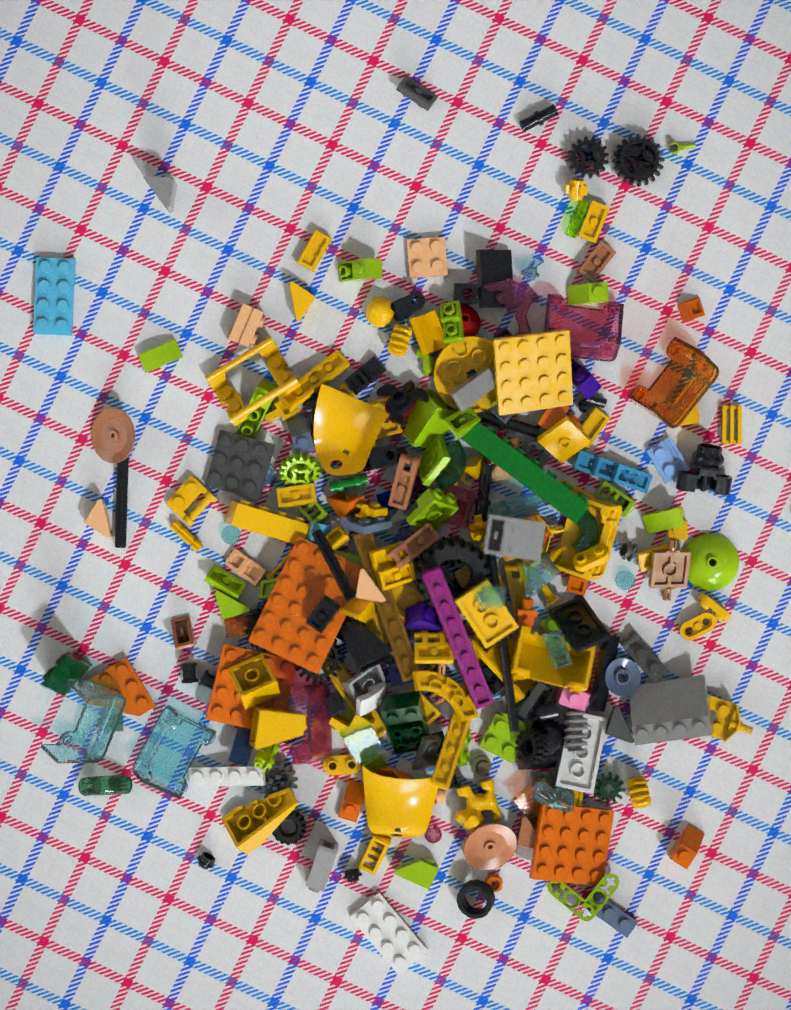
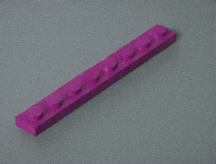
(457, 637)

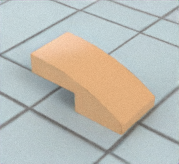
(246, 567)

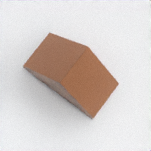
(183, 632)
(526, 833)

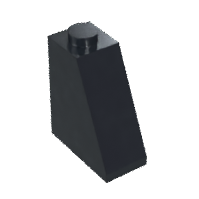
(364, 646)

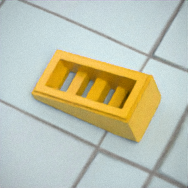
(379, 842)

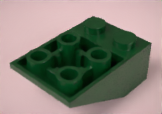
(69, 667)
(405, 720)

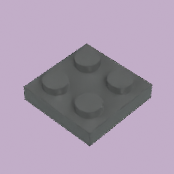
(538, 695)

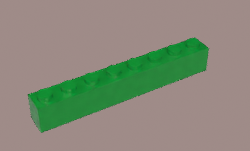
(527, 472)

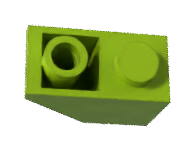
(360, 270)

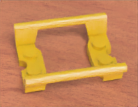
(228, 395)

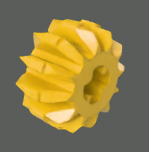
(399, 340)
(639, 792)

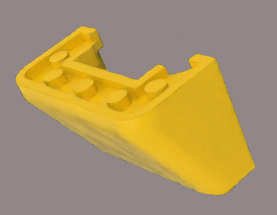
(607, 518)
(533, 662)

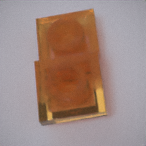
(235, 627)

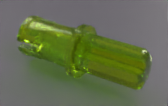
(576, 219)

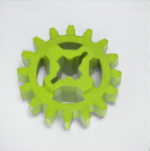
(300, 469)

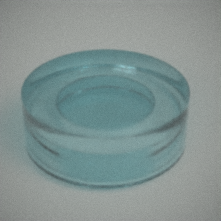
(231, 534)
(625, 580)

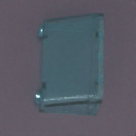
(171, 751)

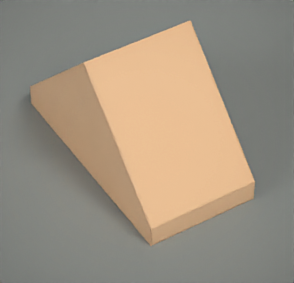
(99, 519)
(367, 589)

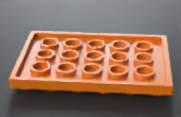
(294, 597)

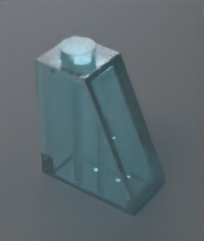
(517, 505)

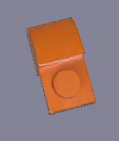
(554, 415)

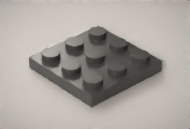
(240, 465)

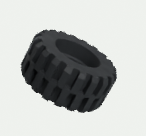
(447, 550)

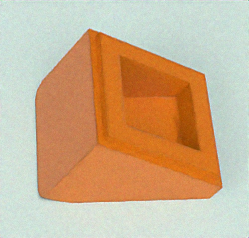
(691, 309)

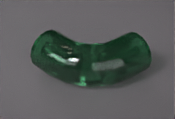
(455, 467)
(588, 532)
(105, 785)

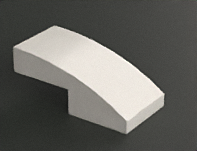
(371, 700)

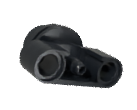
(707, 461)

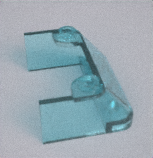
(94, 728)

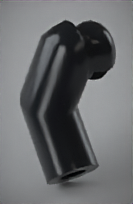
(585, 404)

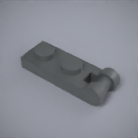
(644, 657)

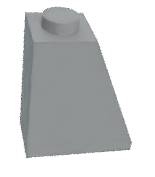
(473, 388)
(322, 866)

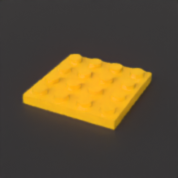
(533, 371)

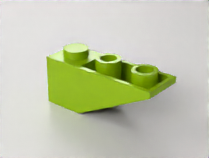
(251, 425)

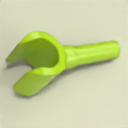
(681, 147)

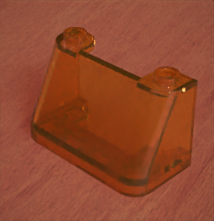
(678, 385)

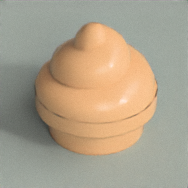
(441, 796)

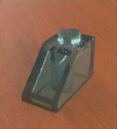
(539, 575)

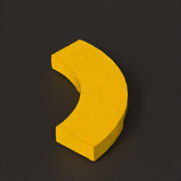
(449, 690)

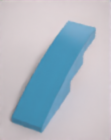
(612, 471)

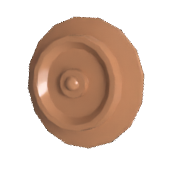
(113, 435)
(490, 846)

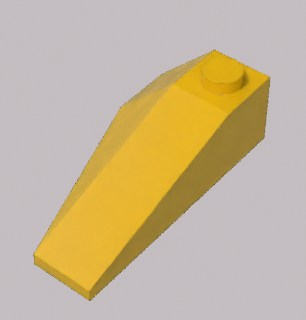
(256, 821)

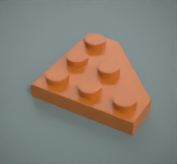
(125, 680)

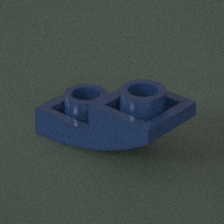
(241, 748)

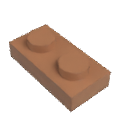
(596, 261)

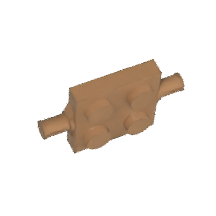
(669, 568)

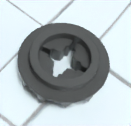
(527, 447)

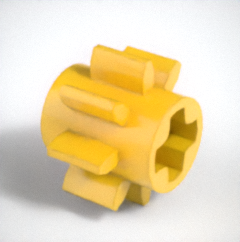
(576, 189)

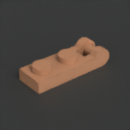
(404, 482)
(414, 545)

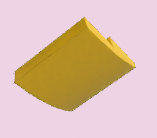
(386, 571)

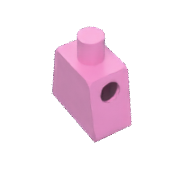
(572, 700)

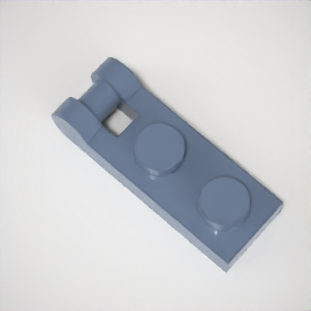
(615, 916)

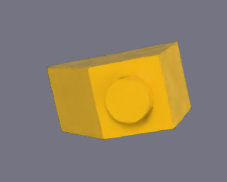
(360, 610)

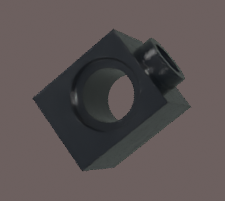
(459, 287)

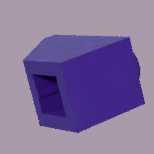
(583, 380)
(423, 617)

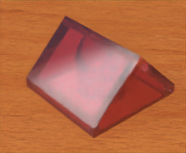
(465, 501)

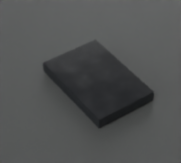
(491, 268)
(579, 624)

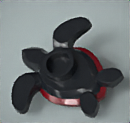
(401, 401)

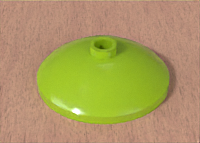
(709, 547)

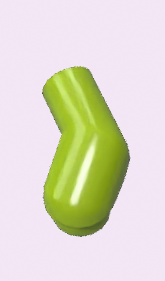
(428, 363)

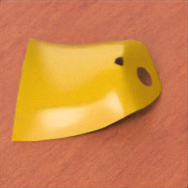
(344, 424)
(398, 804)

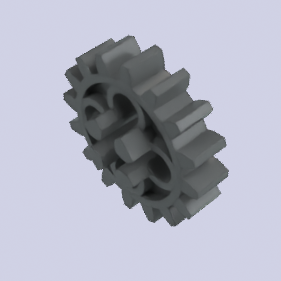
(280, 770)

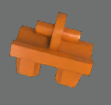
(526, 612)

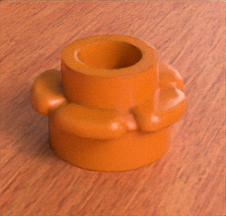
(498, 882)

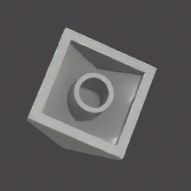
(164, 189)
(359, 682)

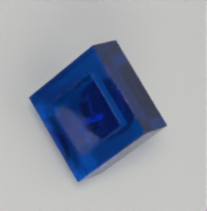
(383, 499)

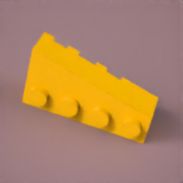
(265, 522)

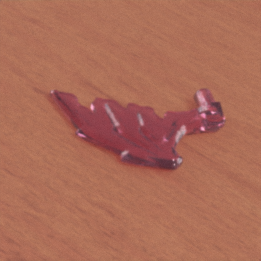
(517, 298)

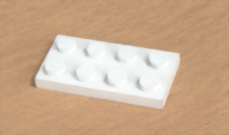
(580, 770)
(389, 933)

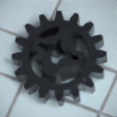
(594, 162)

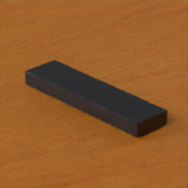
(600, 690)

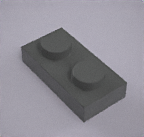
(417, 93)

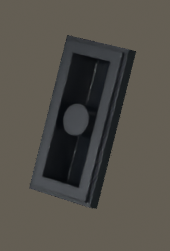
(550, 762)

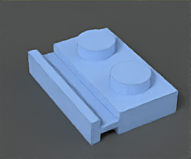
(667, 459)

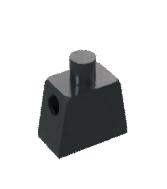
(378, 459)

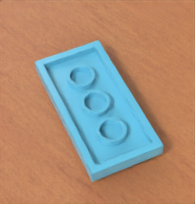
(54, 296)

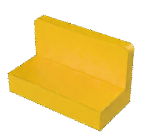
(428, 332)

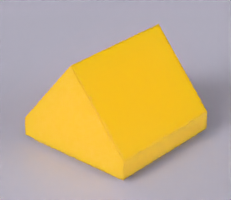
(474, 466)
(337, 537)

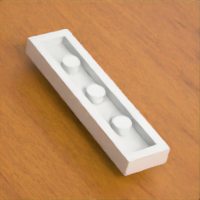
(226, 776)

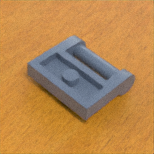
(365, 525)

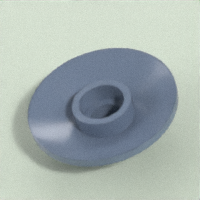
(630, 674)

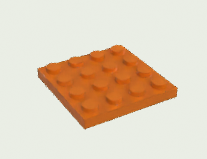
(224, 701)
(571, 845)

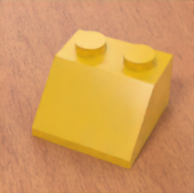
(254, 681)

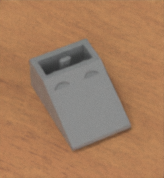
(514, 537)

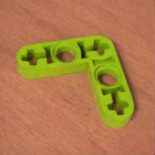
(589, 901)

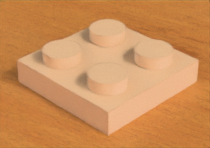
(427, 257)

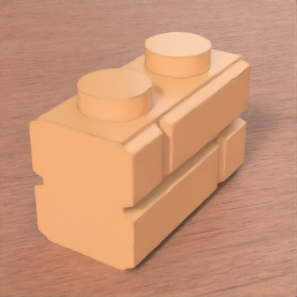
(246, 326)

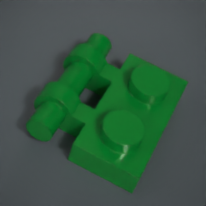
(343, 484)

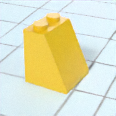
(275, 726)

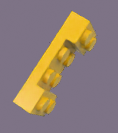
(492, 660)

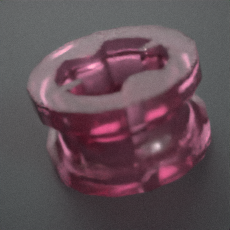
(437, 830)

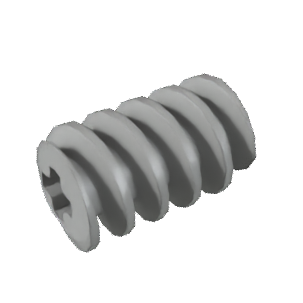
(575, 732)

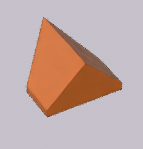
(345, 504)

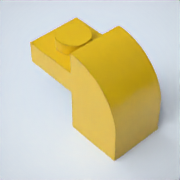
(343, 725)

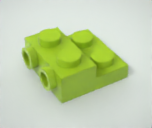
(433, 508)
(499, 738)

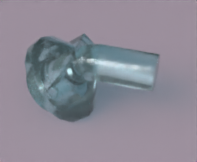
(530, 272)

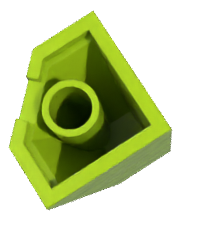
(426, 420)

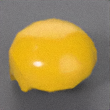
(379, 312)

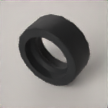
(469, 910)

